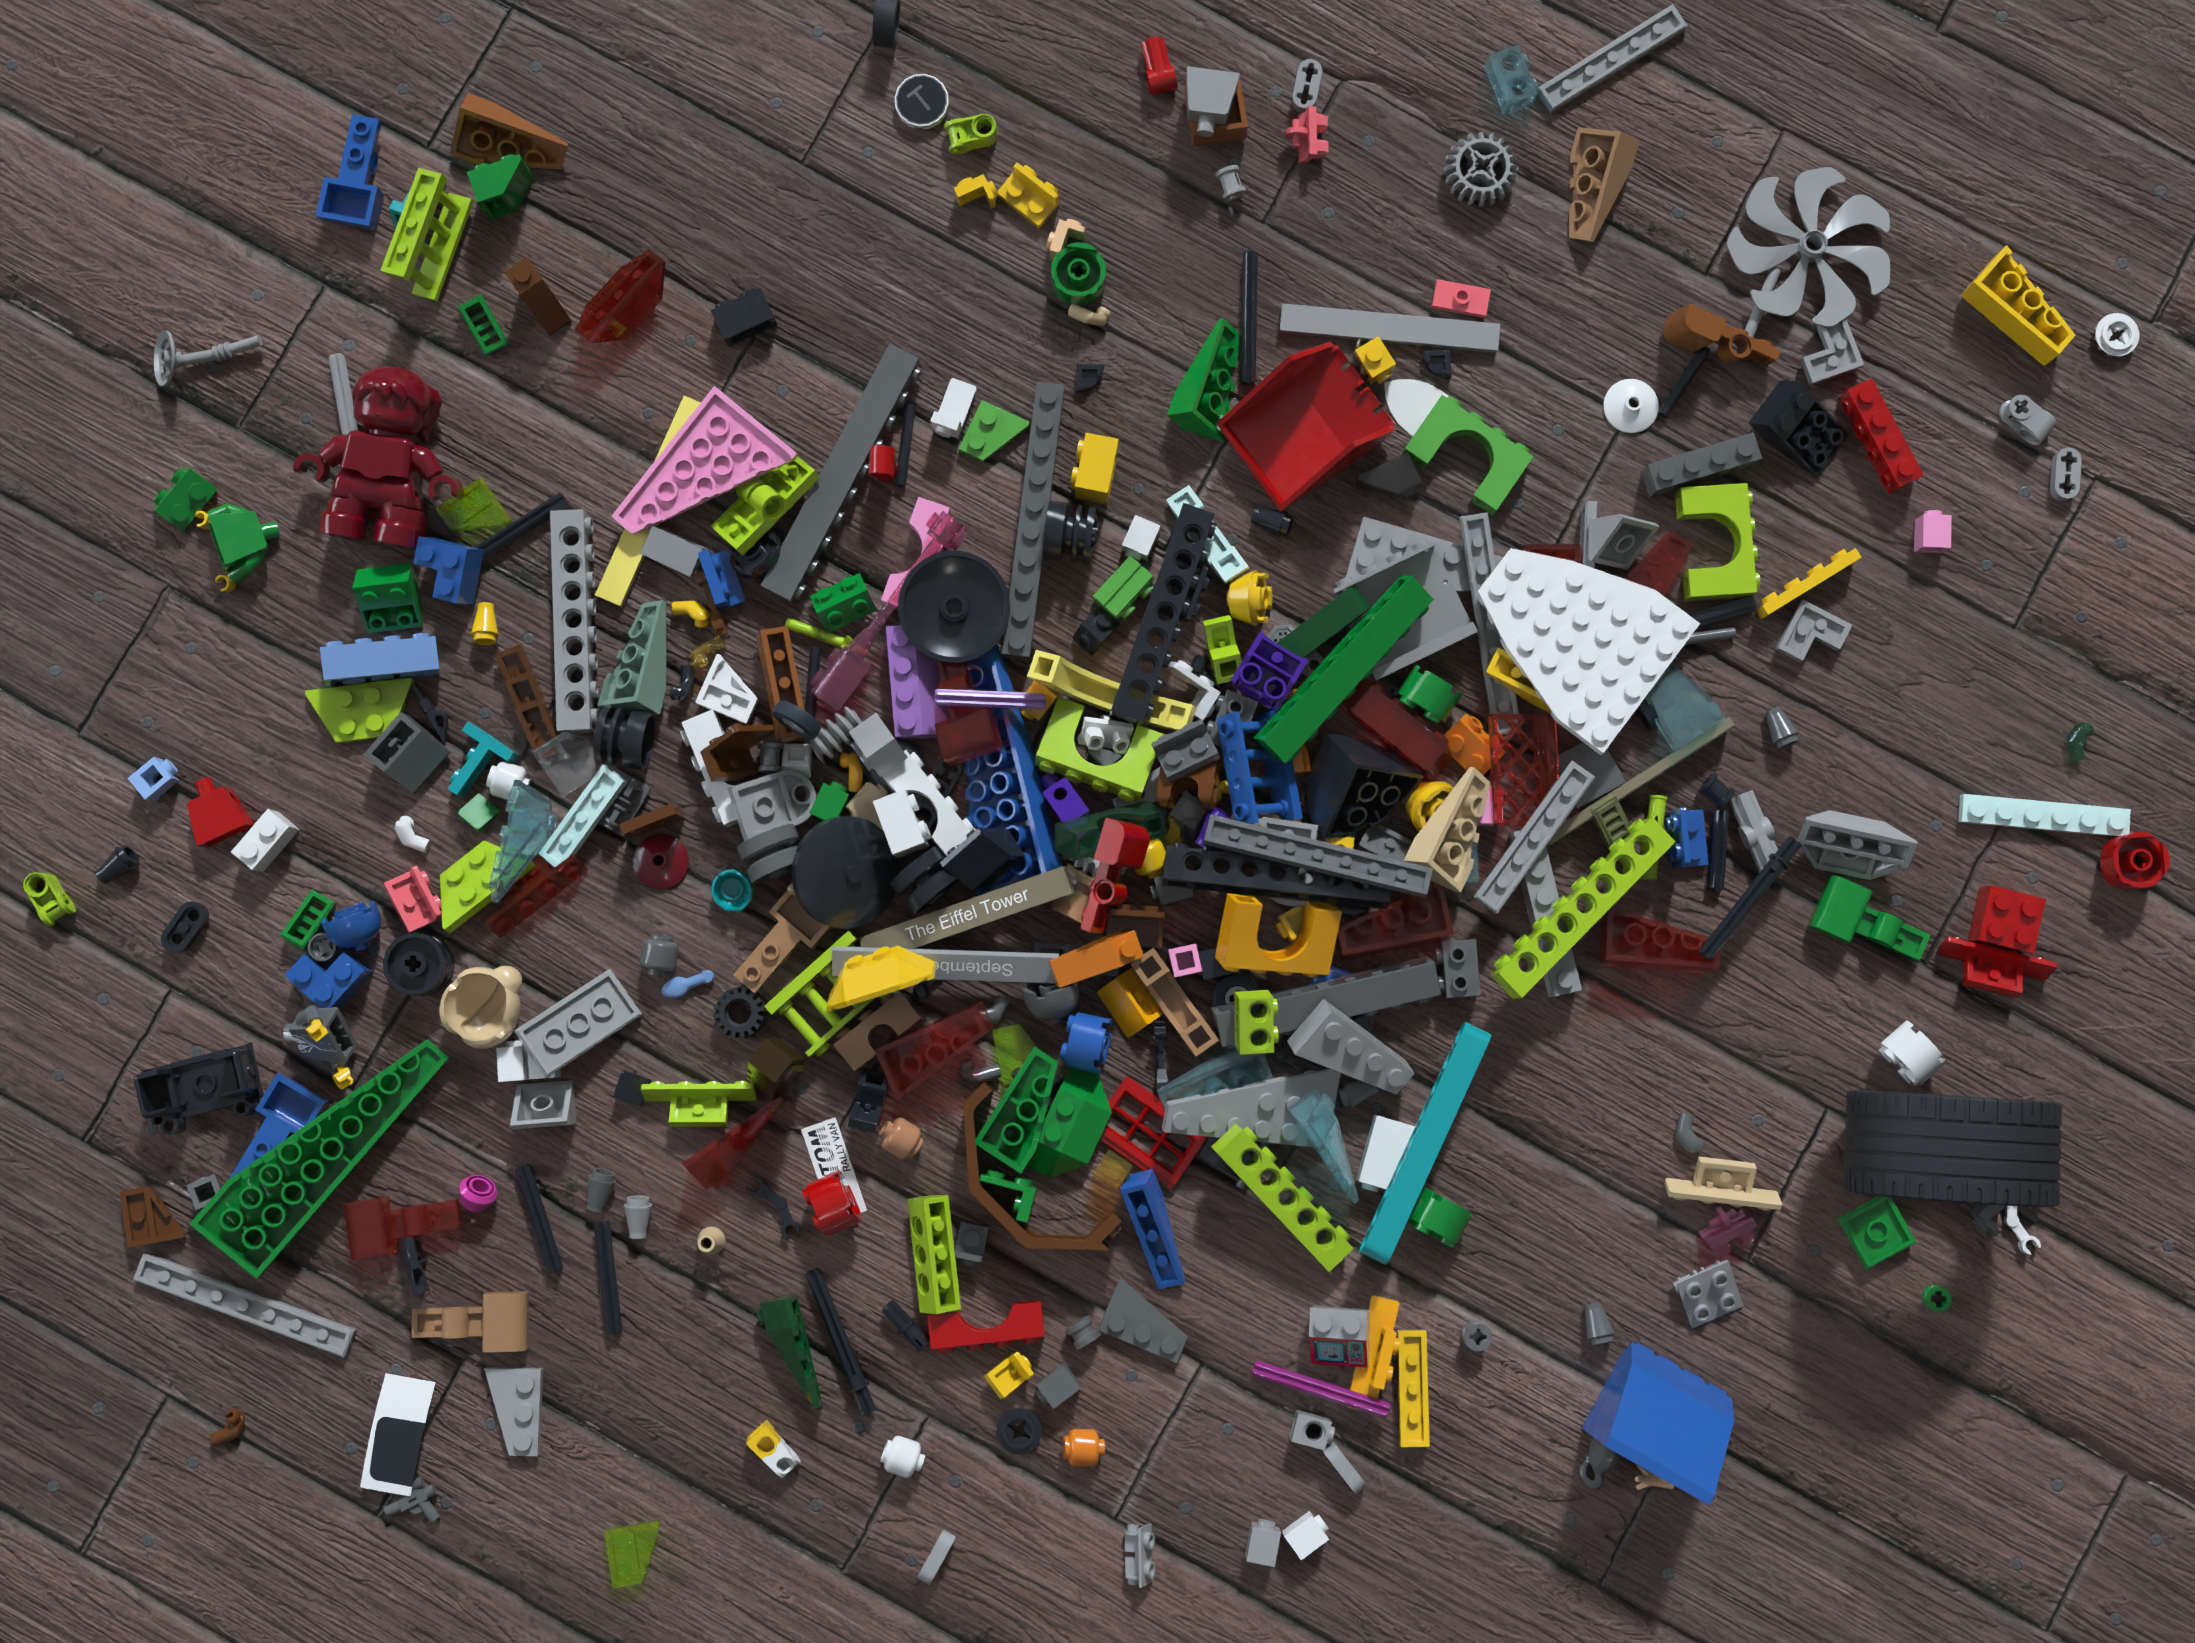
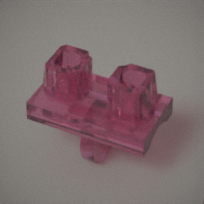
(1727, 1227)

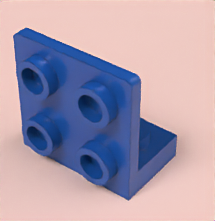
(1689, 835)

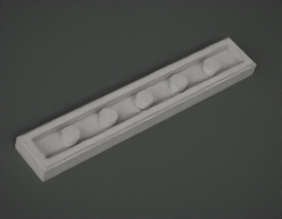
(1611, 58)
(1534, 837)

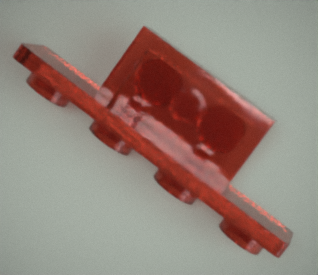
(534, 891)

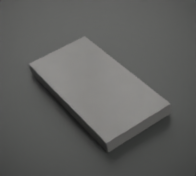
(577, 1023)

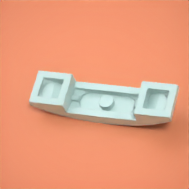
(1220, 555)

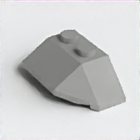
(1855, 845)

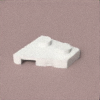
(727, 693)

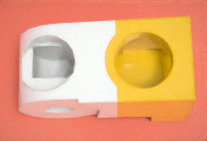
(772, 1449)

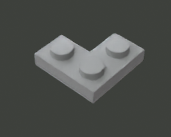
(1838, 357)
(1809, 624)

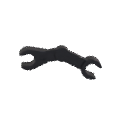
(1160, 1034)
(779, 1202)

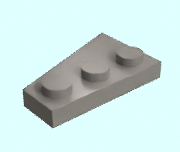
(518, 1407)

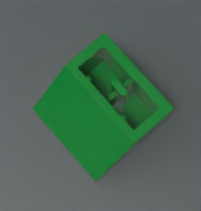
(500, 185)
(388, 597)

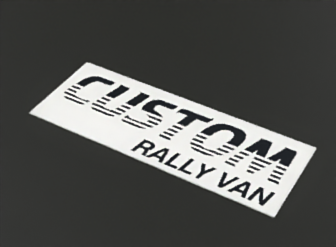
(830, 1154)

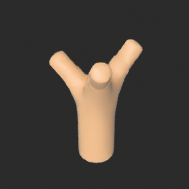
(1650, 1479)

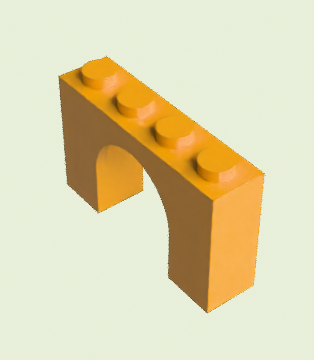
(1307, 954)

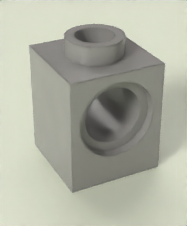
(1302, 1421)
(1263, 1543)

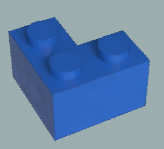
(456, 566)
(330, 985)

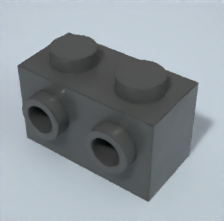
(1225, 705)
(1458, 968)

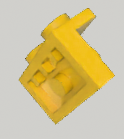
(1029, 195)

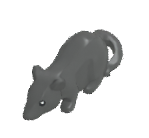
(1601, 1459)

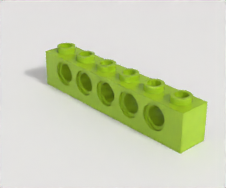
(1333, 1246)

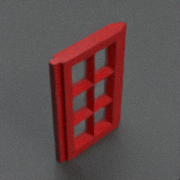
(1134, 1153)

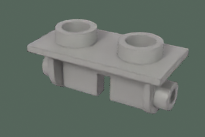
(1141, 1567)

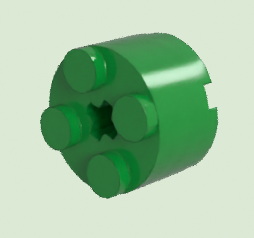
(1064, 268)
(1429, 694)
(1439, 1217)

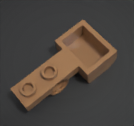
(778, 945)
(500, 1322)

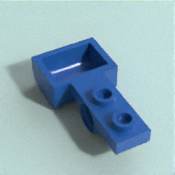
(349, 197)
(287, 1110)

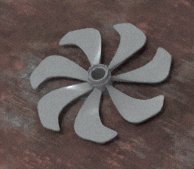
(1808, 193)

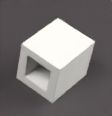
(1140, 538)
(1306, 1534)

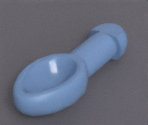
(680, 986)

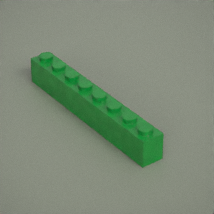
(1344, 669)

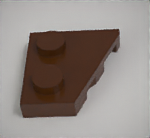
(147, 1218)

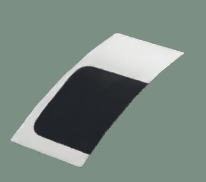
(396, 1434)

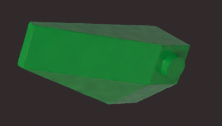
(1207, 385)
(1018, 1119)

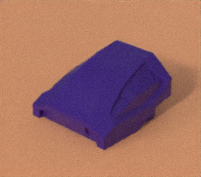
(1268, 672)

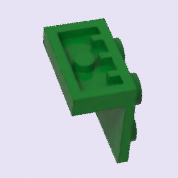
(1023, 1203)

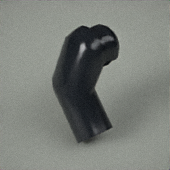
(686, 684)

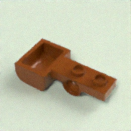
(1697, 328)

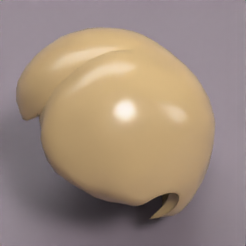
(482, 1005)

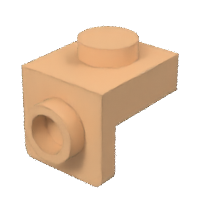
(1065, 229)

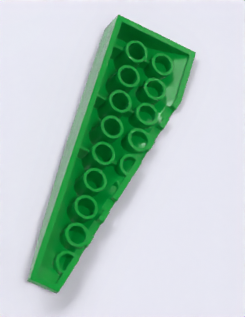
(284, 1189)

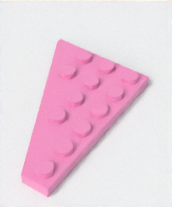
(706, 458)

